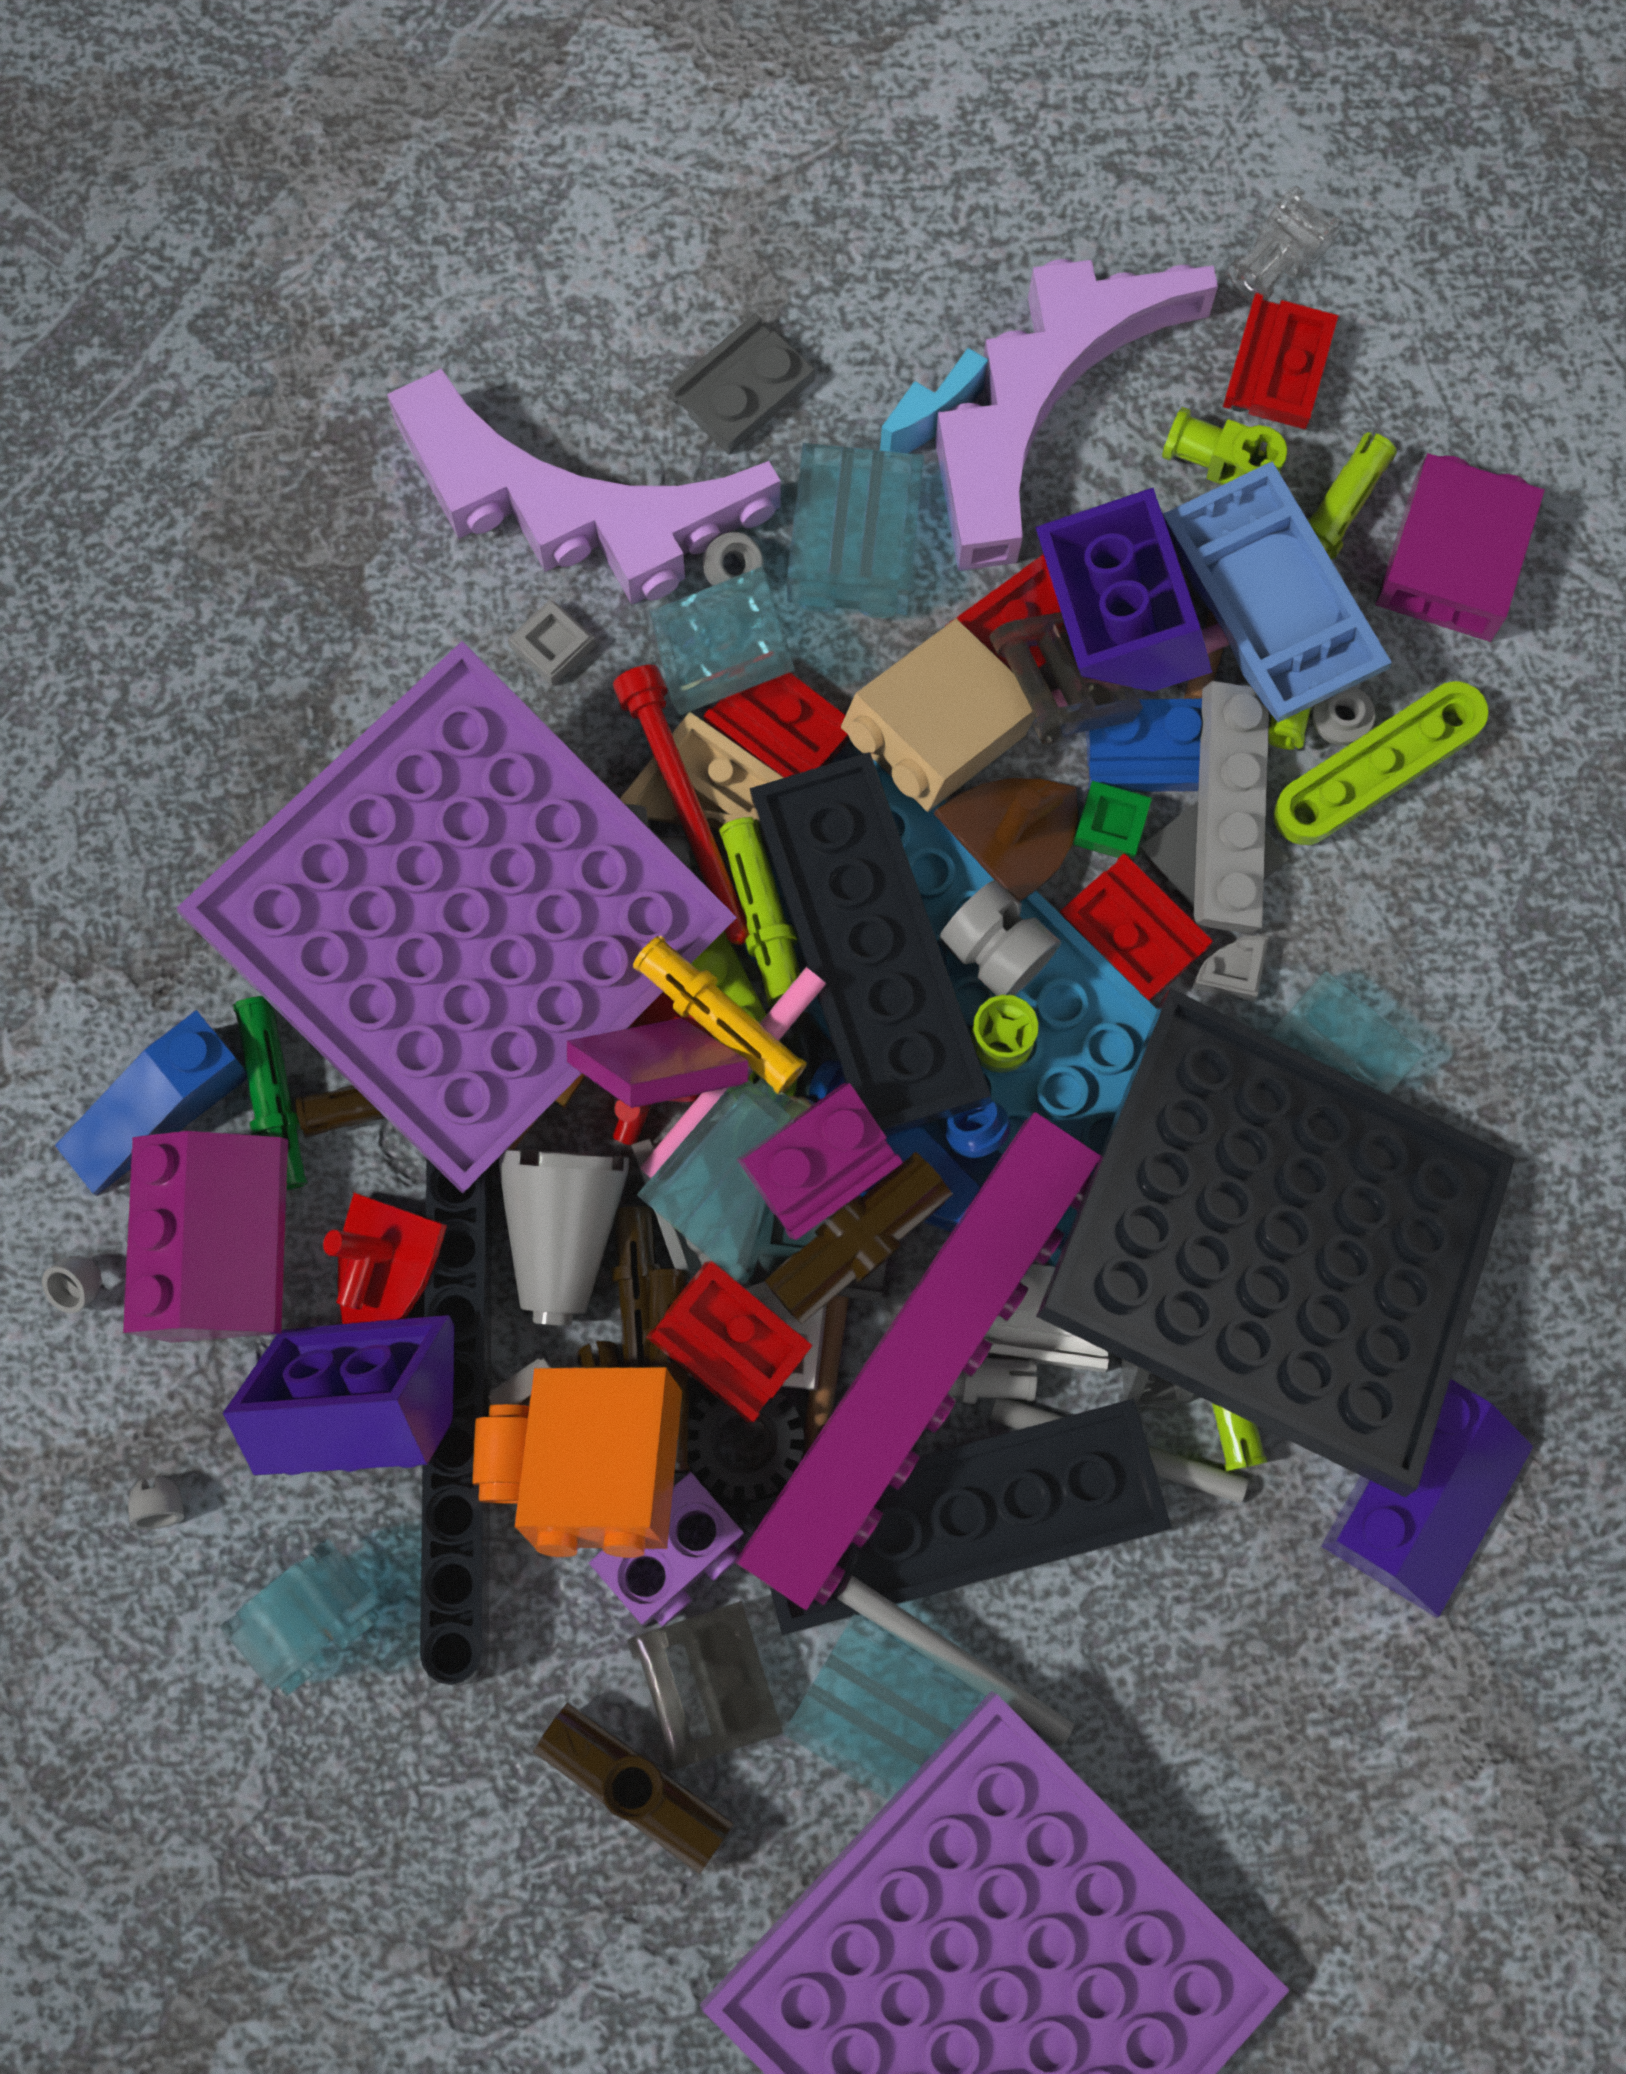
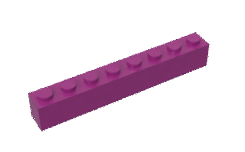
(918, 1362)

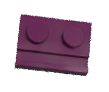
(819, 1161)

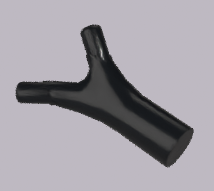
(804, 1043)

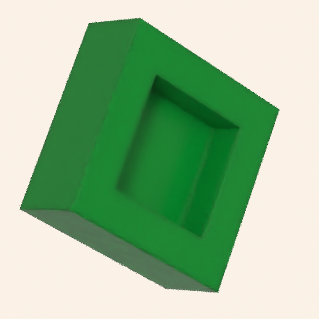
(1112, 821)

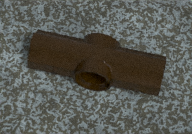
(858, 1238)
(595, 1759)

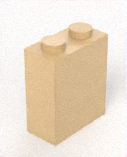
(939, 715)

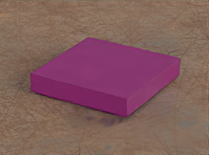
(657, 1062)

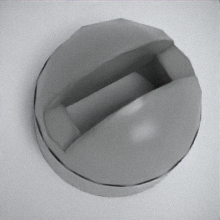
(72, 1283)
(155, 1506)

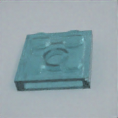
(721, 641)

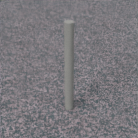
(1165, 1463)
(953, 1658)

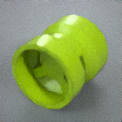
(1009, 1023)

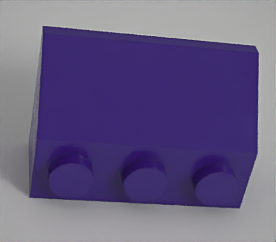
(1124, 595)
(347, 1397)
(1431, 1535)

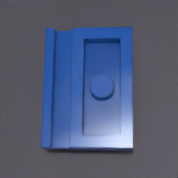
(1153, 751)

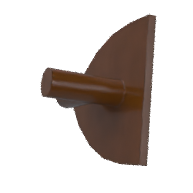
(1015, 829)

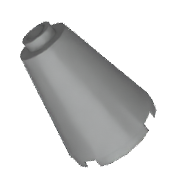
(559, 1225)

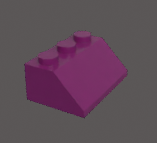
(205, 1236)

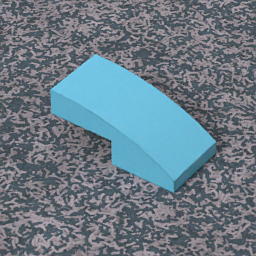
(916, 414)

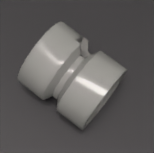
(999, 940)

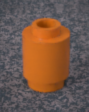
(499, 1453)

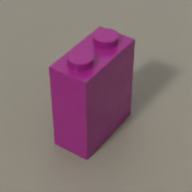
(1460, 546)

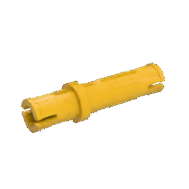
(698, 996)

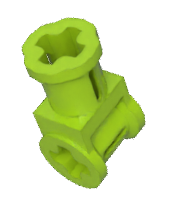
(1225, 450)

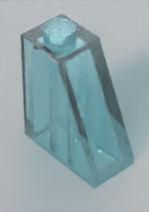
(705, 1187)

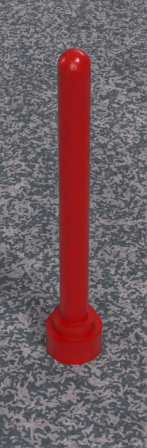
(643, 694)

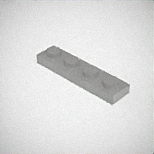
(1231, 809)

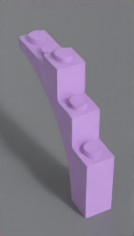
(1026, 374)
(566, 515)

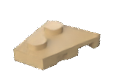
(718, 773)

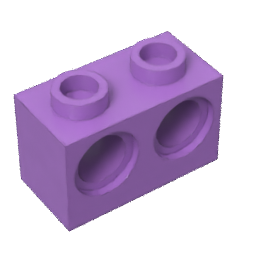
(680, 1564)

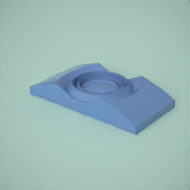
(1274, 592)

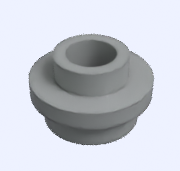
(734, 543)
(1340, 731)

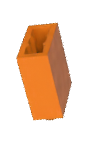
(599, 1460)

